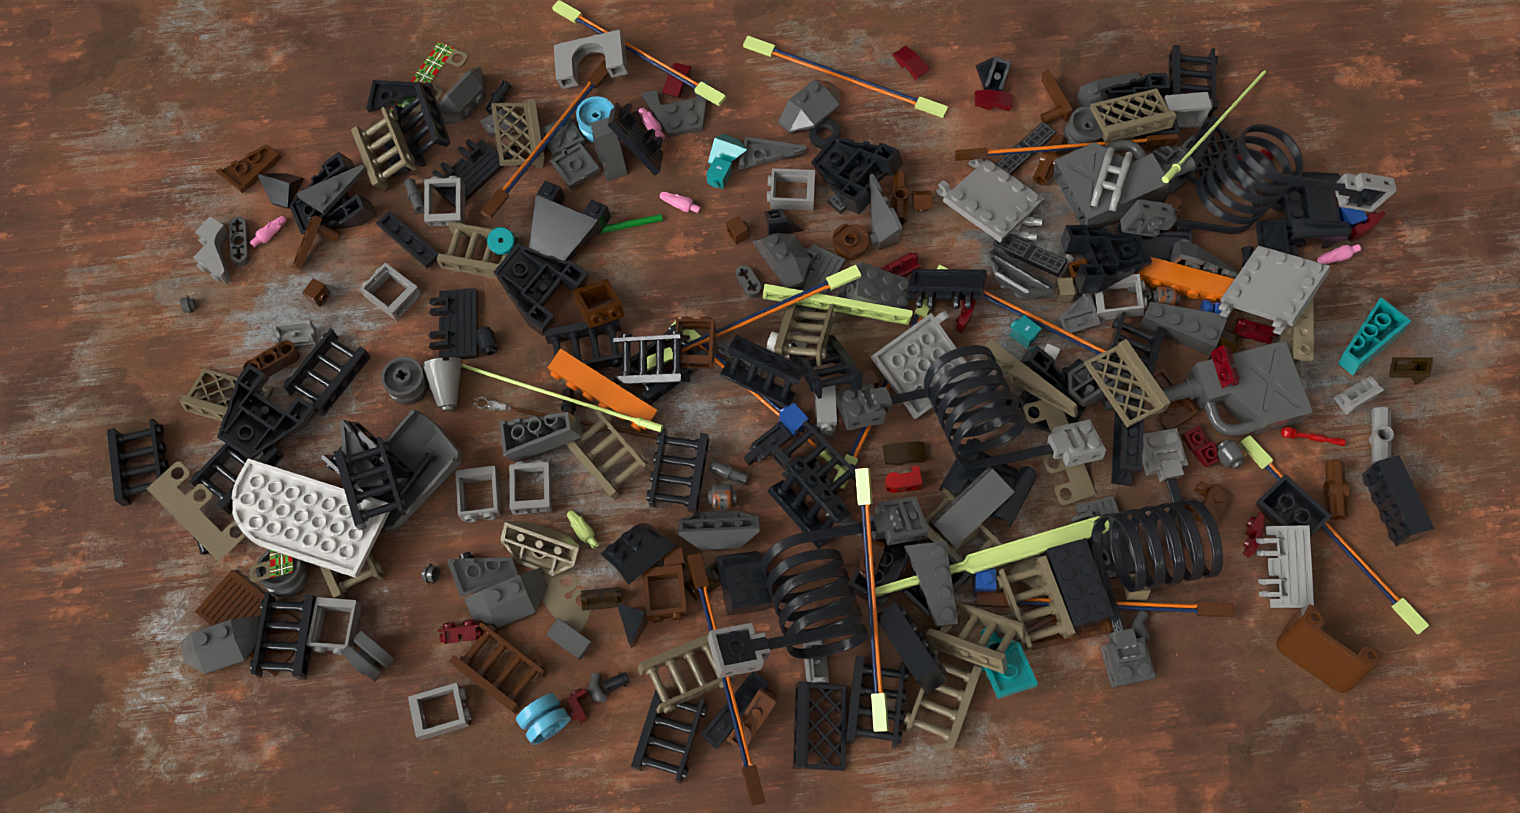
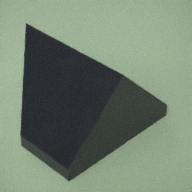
(993, 73)
(281, 187)
(779, 223)
(633, 622)

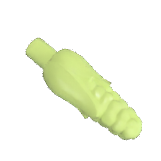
(582, 529)

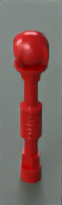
(1288, 432)

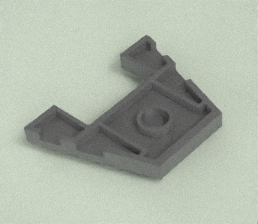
(680, 116)

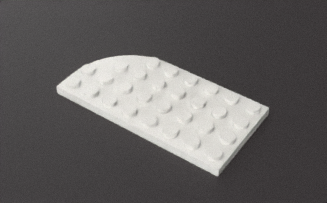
(303, 518)

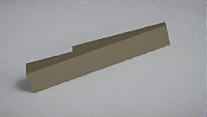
(1030, 381)

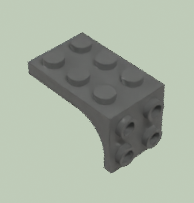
(877, 287)

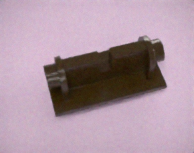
(601, 598)

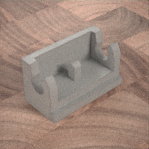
(298, 332)
(1358, 395)
(816, 669)

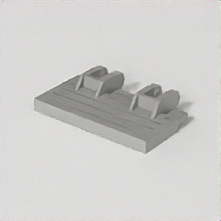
(1291, 566)

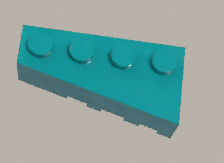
(1375, 334)

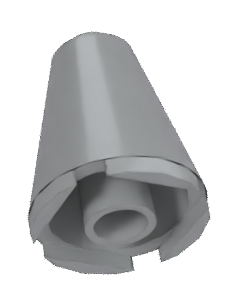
(444, 381)

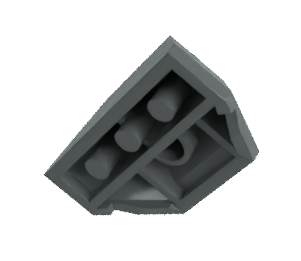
(463, 97)
(810, 106)
(785, 258)
(1017, 277)
(1085, 388)
(719, 529)
(508, 599)
(221, 644)

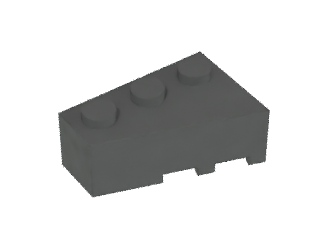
(608, 150)

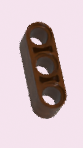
(278, 353)

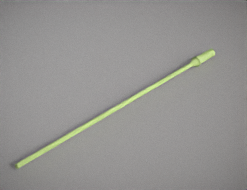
(1177, 167)
(639, 421)

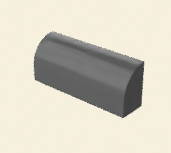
(972, 506)

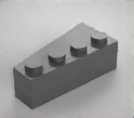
(1185, 326)
(538, 434)

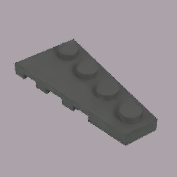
(934, 575)

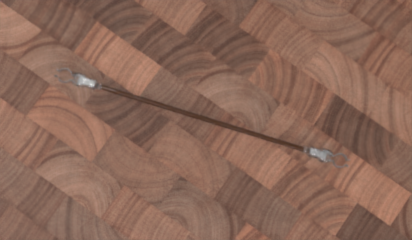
(495, 405)

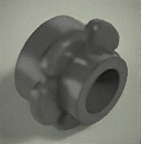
(187, 304)
(430, 573)

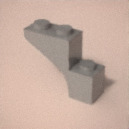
(209, 258)

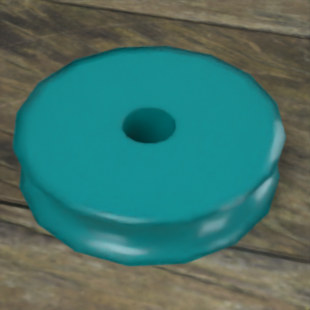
(494, 238)

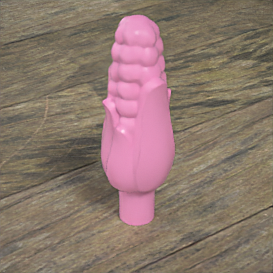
(650, 122)
(681, 202)
(267, 232)
(1339, 254)

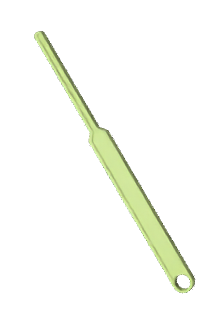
(1008, 552)

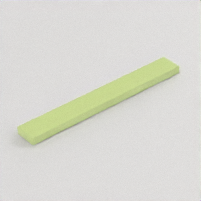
(841, 305)

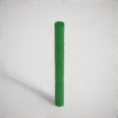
(632, 223)

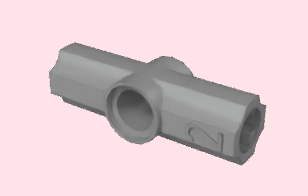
(1381, 426)

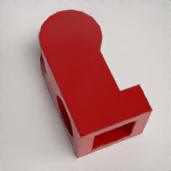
(904, 482)

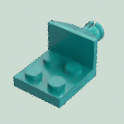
(1018, 672)

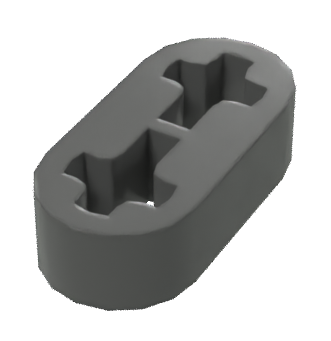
(751, 279)

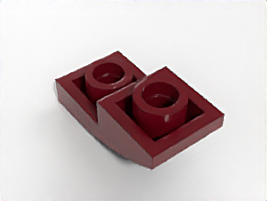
(908, 58)
(673, 86)
(991, 98)
(1361, 229)
(965, 316)
(1200, 446)
(1255, 530)

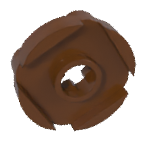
(847, 250)

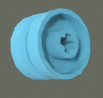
(590, 111)
(543, 718)

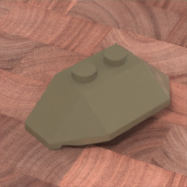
(539, 547)

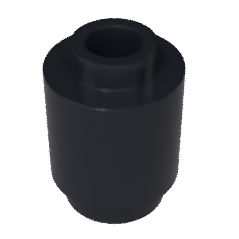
(487, 341)

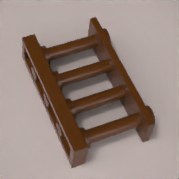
(479, 675)

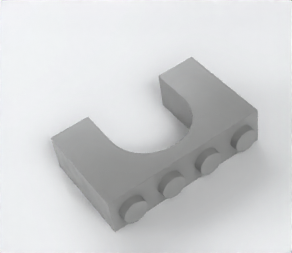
(570, 54)

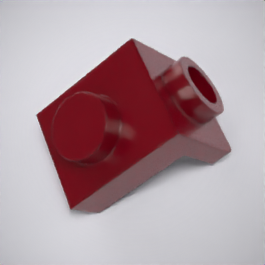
(576, 710)

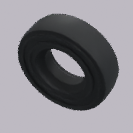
(825, 124)

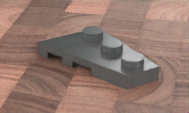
(480, 573)

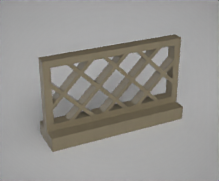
(1138, 125)
(532, 129)
(1142, 379)
(206, 408)

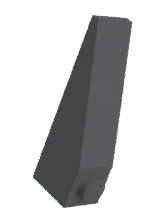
(1091, 94)
(884, 221)
(1196, 257)

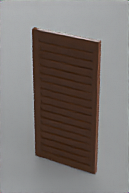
(240, 599)

